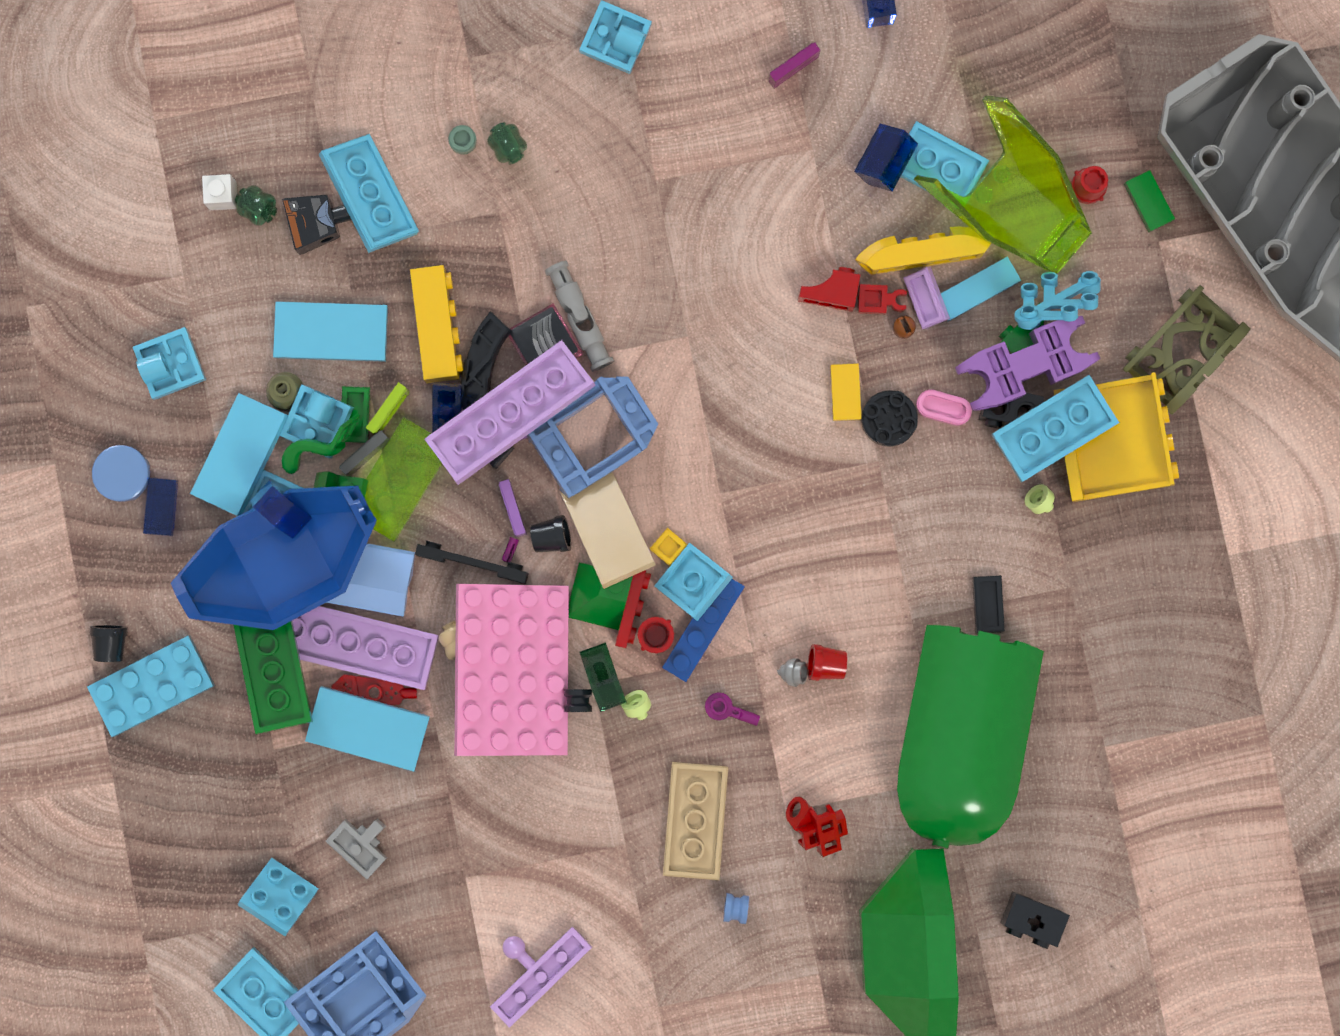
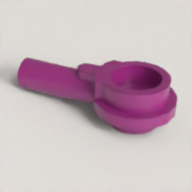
(720, 706)

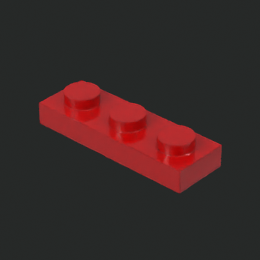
(632, 608)

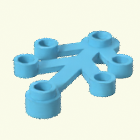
(1029, 315)

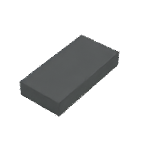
(364, 453)

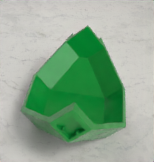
(912, 946)

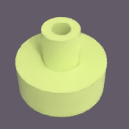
(1039, 499)
(637, 704)

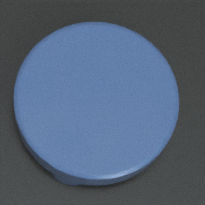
(121, 473)

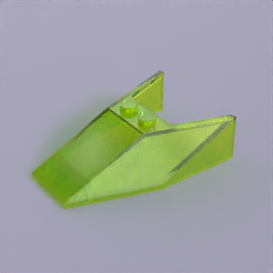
(1023, 198)

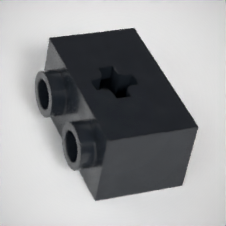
(1051, 920)

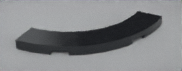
(480, 363)

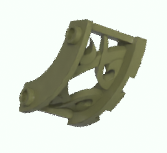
(1226, 337)

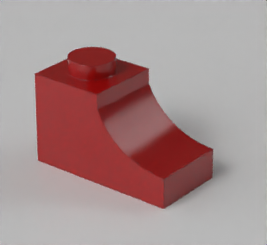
(836, 292)

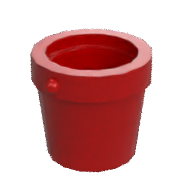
(1090, 184)
(655, 635)
(826, 663)

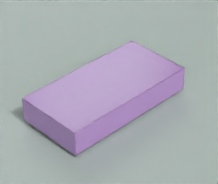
(926, 298)

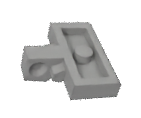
(359, 846)

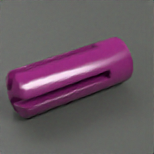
(510, 550)

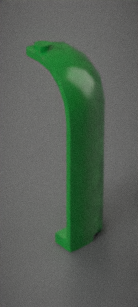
(966, 735)

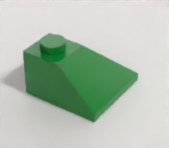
(593, 603)

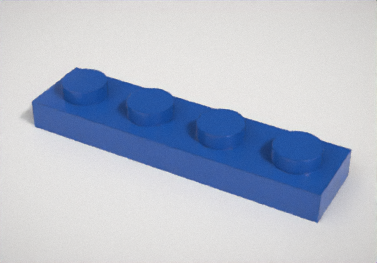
(701, 632)

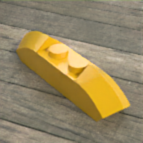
(890, 256)

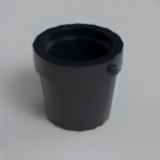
(551, 535)
(108, 642)

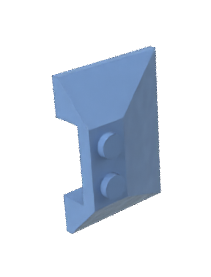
(358, 994)

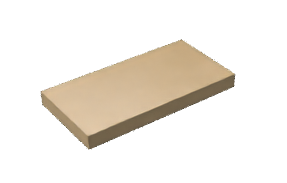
(609, 531)
(695, 821)

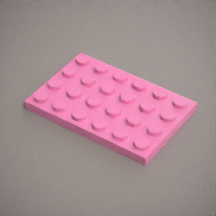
(511, 670)

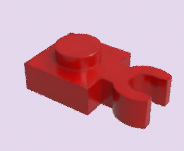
(875, 299)

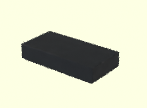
(988, 604)

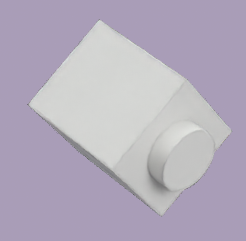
(219, 192)

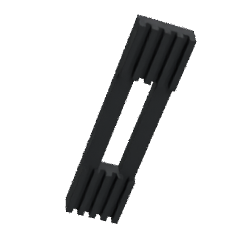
(511, 572)

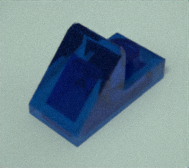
(445, 403)

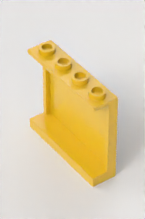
(1130, 454)

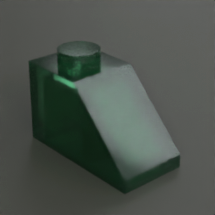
(602, 677)

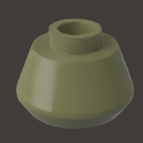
(290, 386)

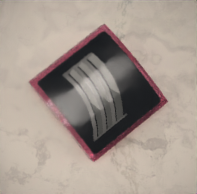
(541, 333)

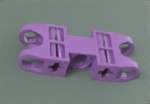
(1007, 371)

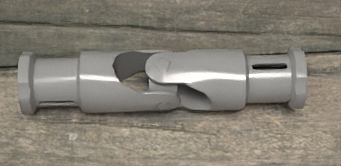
(572, 301)

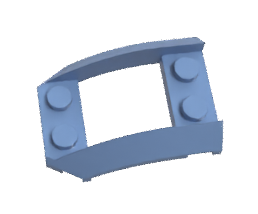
(558, 454)

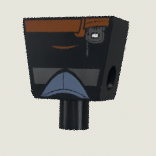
(313, 221)

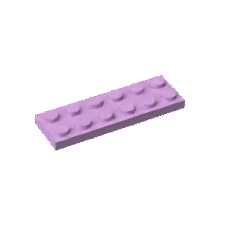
(510, 412)
(365, 646)

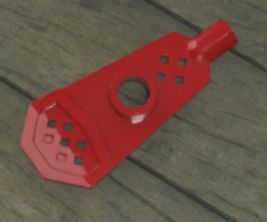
(361, 686)

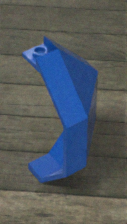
(265, 578)

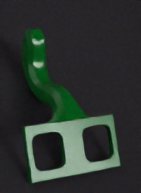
(293, 452)

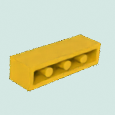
(435, 324)

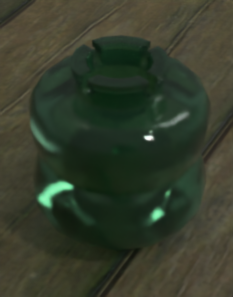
(507, 143)
(256, 205)

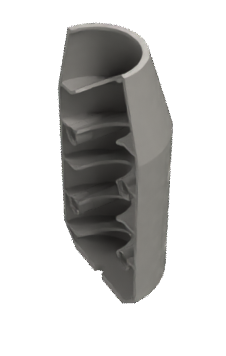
(1265, 162)

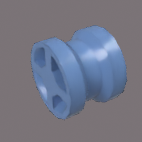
(736, 908)

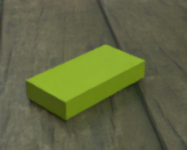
(388, 409)

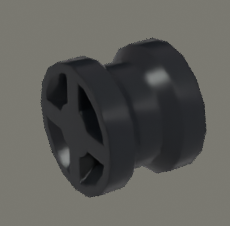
(578, 700)

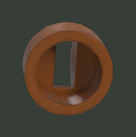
(899, 330)

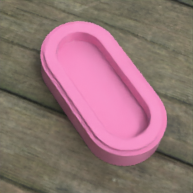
(943, 407)

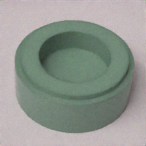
(462, 139)

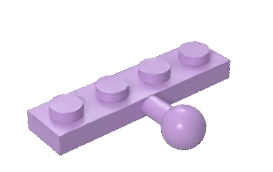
(539, 974)

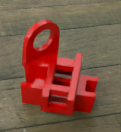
(811, 824)

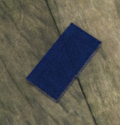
(160, 507)

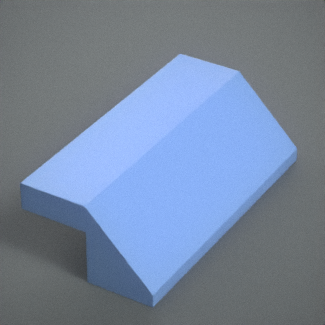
(380, 581)

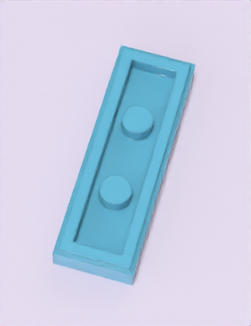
(980, 288)

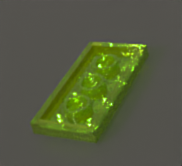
(400, 478)

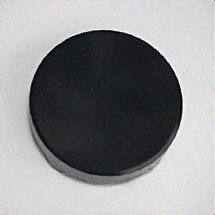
(889, 418)

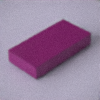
(794, 65)

